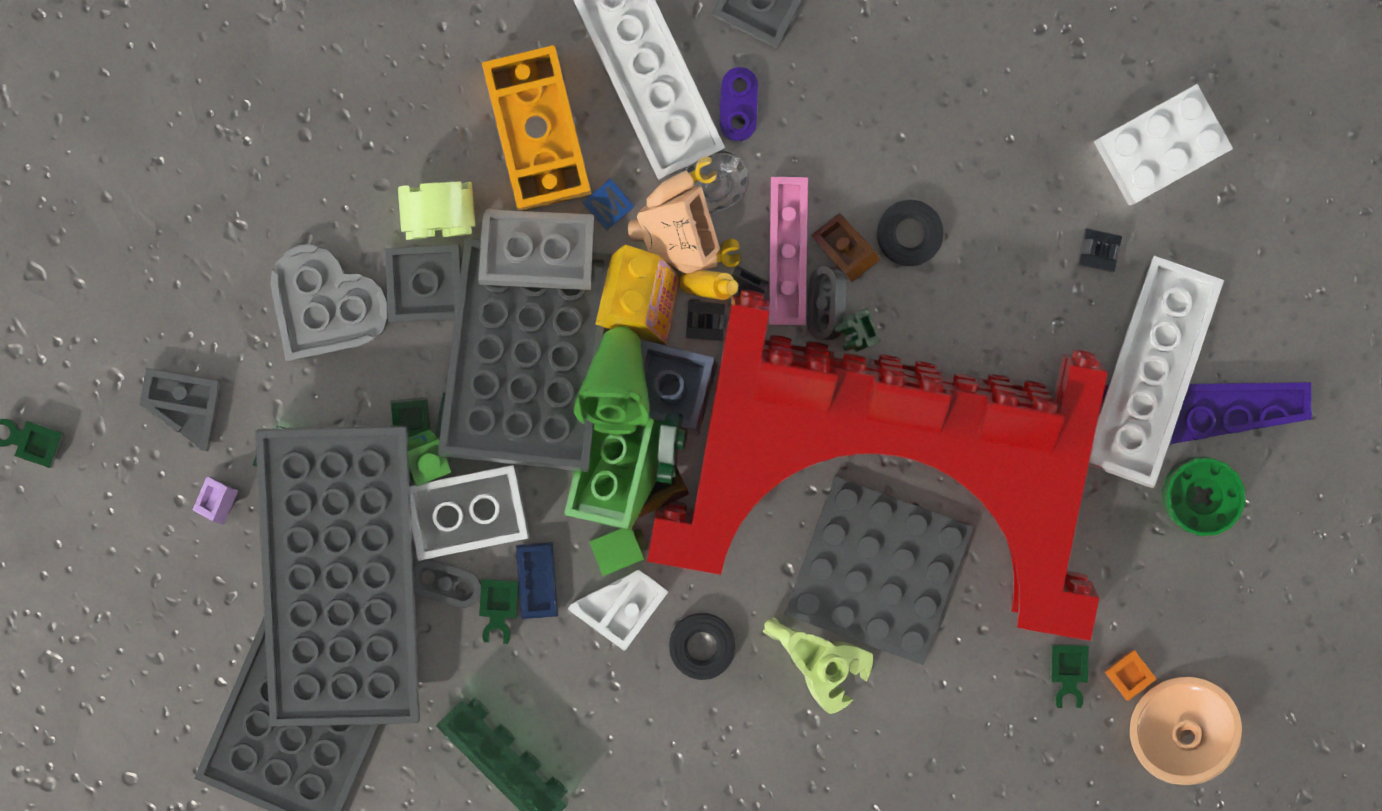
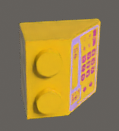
(639, 294)

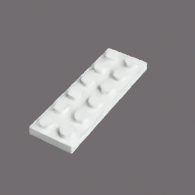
(651, 82)
(1153, 371)

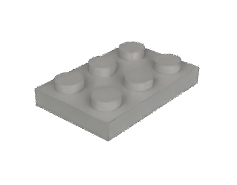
(536, 249)

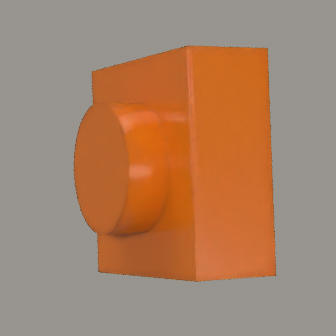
(1130, 675)

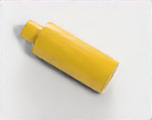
(708, 284)

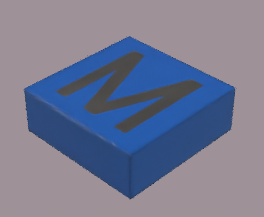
(608, 204)

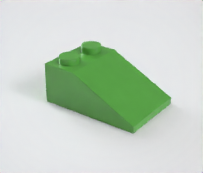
(618, 477)

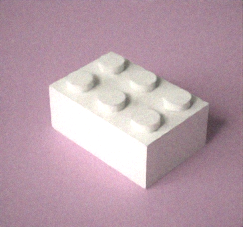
(1163, 145)
(468, 512)

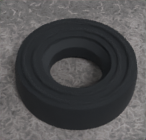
(910, 210)
(702, 623)

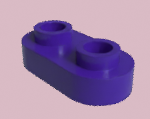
(738, 104)

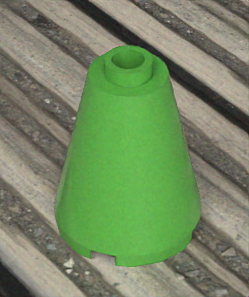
(615, 385)

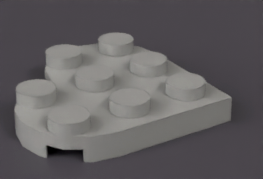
(322, 306)

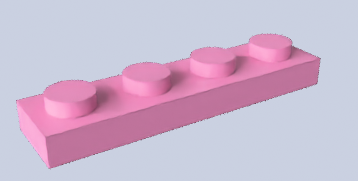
(788, 250)

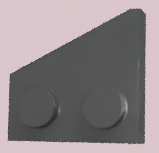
(182, 403)

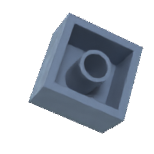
(678, 383)

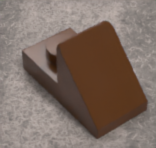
(845, 247)

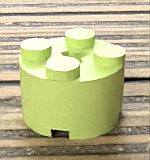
(436, 208)

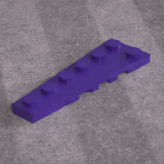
(1239, 407)

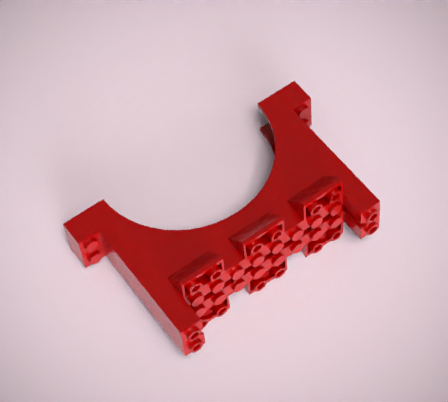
(1001, 440)

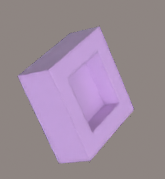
(215, 500)

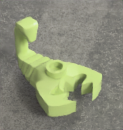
(822, 663)

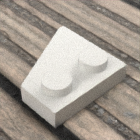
(621, 607)

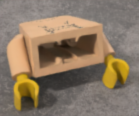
(680, 226)

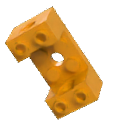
(544, 167)

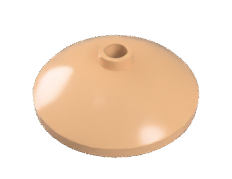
(1181, 709)

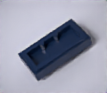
(537, 580)

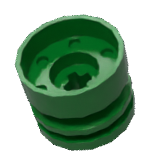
(1225, 496)

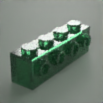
(500, 760)

